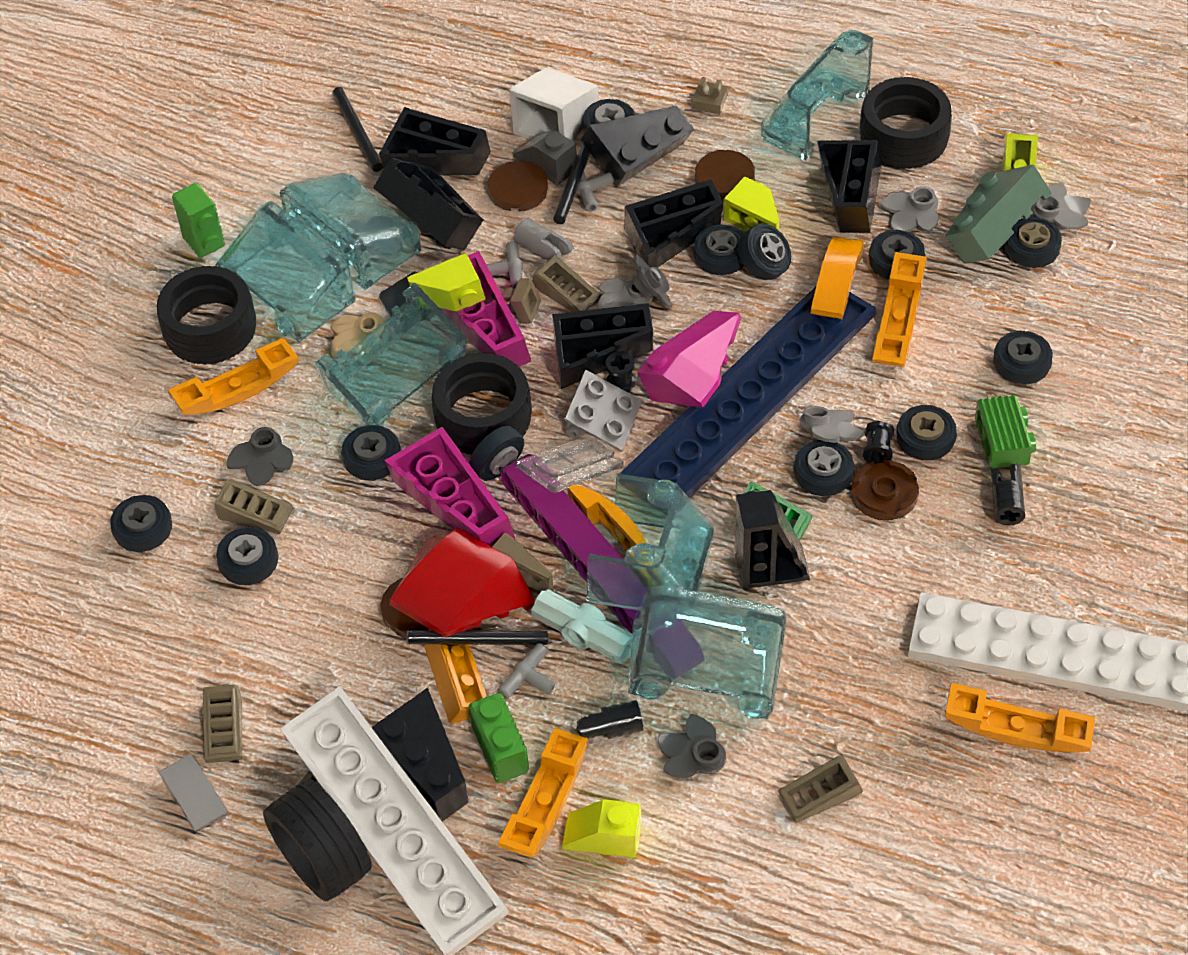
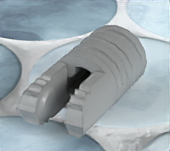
(541, 240)

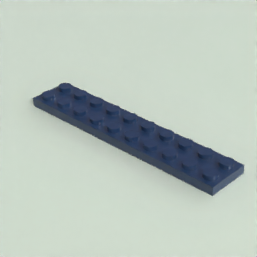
(749, 394)

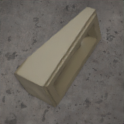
(564, 273)
(233, 498)
(532, 571)
(222, 701)
(822, 773)

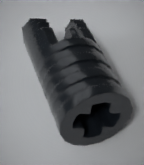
(1008, 496)
(612, 721)

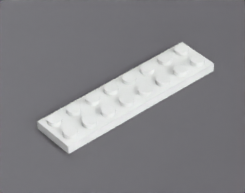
(1051, 651)
(395, 822)

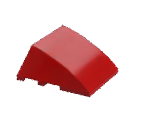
(459, 584)

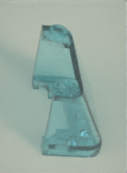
(835, 73)
(354, 223)
(290, 271)
(393, 358)
(707, 647)

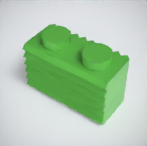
(198, 220)
(1004, 431)
(499, 737)

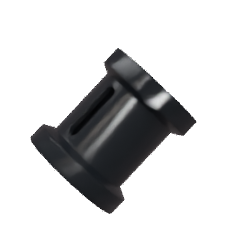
(620, 369)
(878, 442)

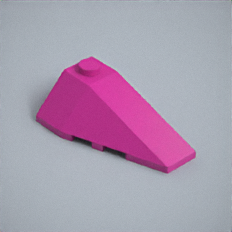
(690, 363)

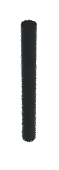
(357, 129)
(571, 185)
(476, 637)

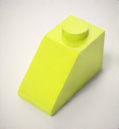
(1019, 150)
(750, 205)
(451, 283)
(604, 828)

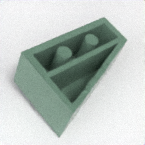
(994, 210)

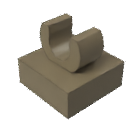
(710, 96)
(523, 300)

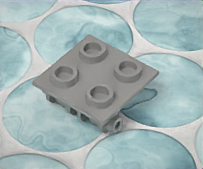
(601, 411)

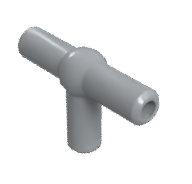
(587, 187)
(512, 265)
(525, 672)

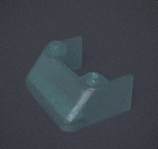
(675, 562)

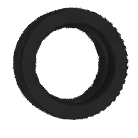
(912, 98)
(202, 287)
(477, 374)
(317, 840)

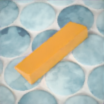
(455, 679)

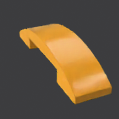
(836, 276)
(900, 310)
(237, 384)
(602, 510)
(1018, 725)
(547, 795)

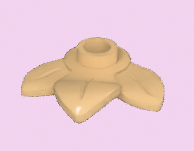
(352, 331)

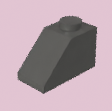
(550, 152)

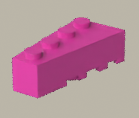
(490, 322)
(448, 487)

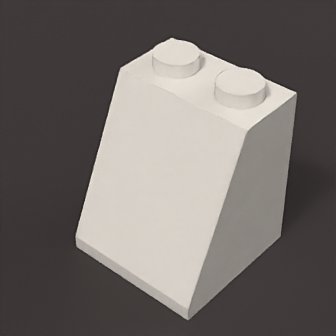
(551, 102)

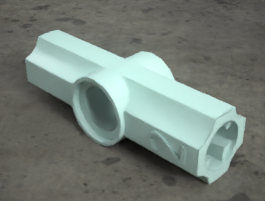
(583, 626)

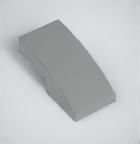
(193, 793)

